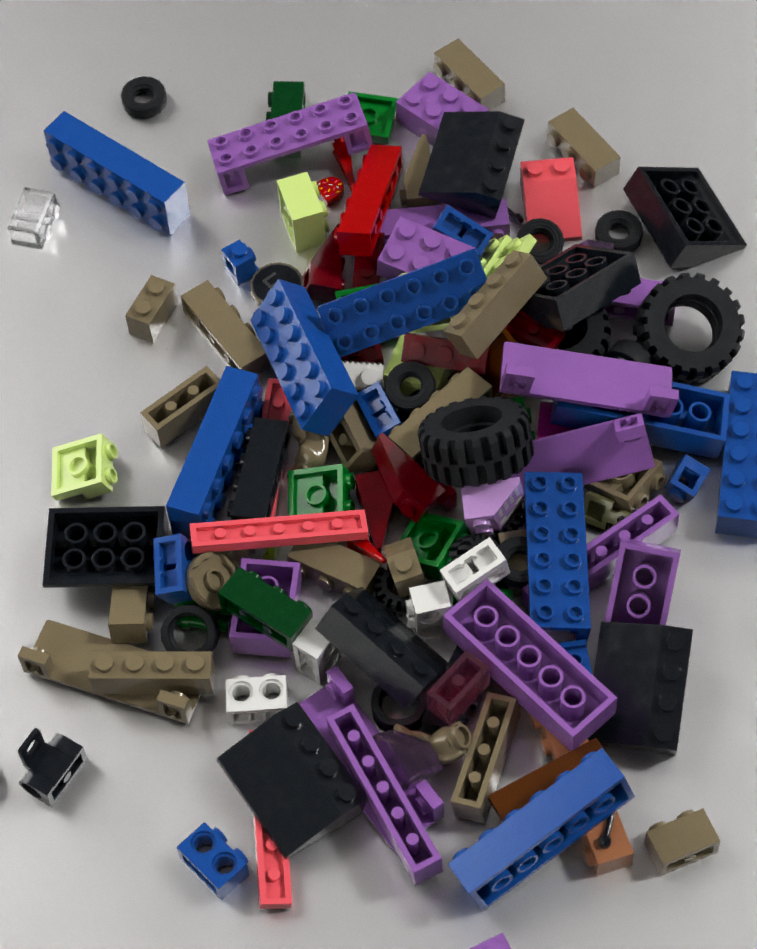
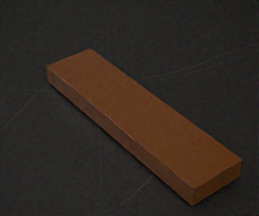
(519, 792)

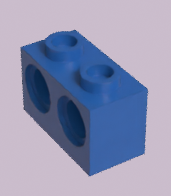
(462, 228)
(378, 409)
(171, 561)
(208, 864)

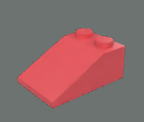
(551, 194)

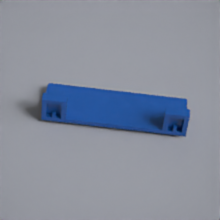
(402, 303)
(557, 552)

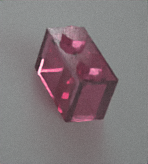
(458, 688)

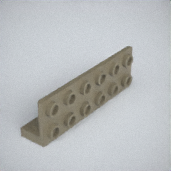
(64, 657)

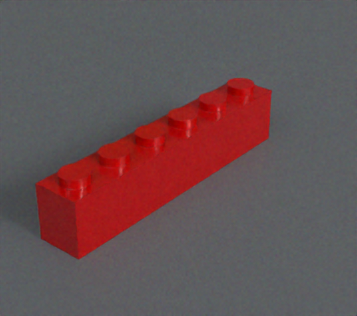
(369, 201)

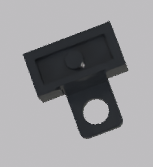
(49, 765)

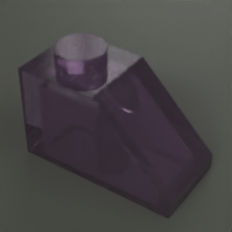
(408, 757)

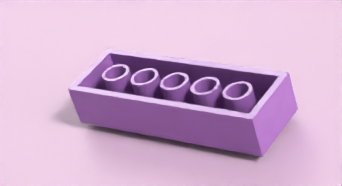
(530, 665)

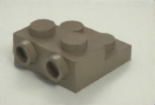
(633, 489)

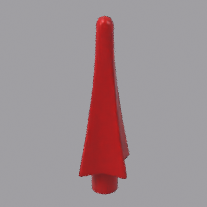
(344, 160)
(366, 548)

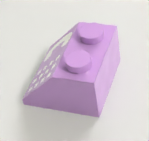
(491, 505)

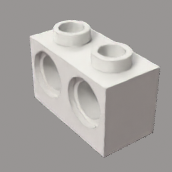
(473, 568)
(427, 608)
(314, 653)
(257, 706)

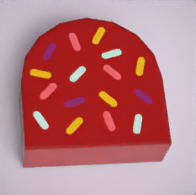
(330, 190)

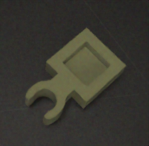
(600, 511)

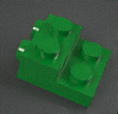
(320, 490)
(433, 541)

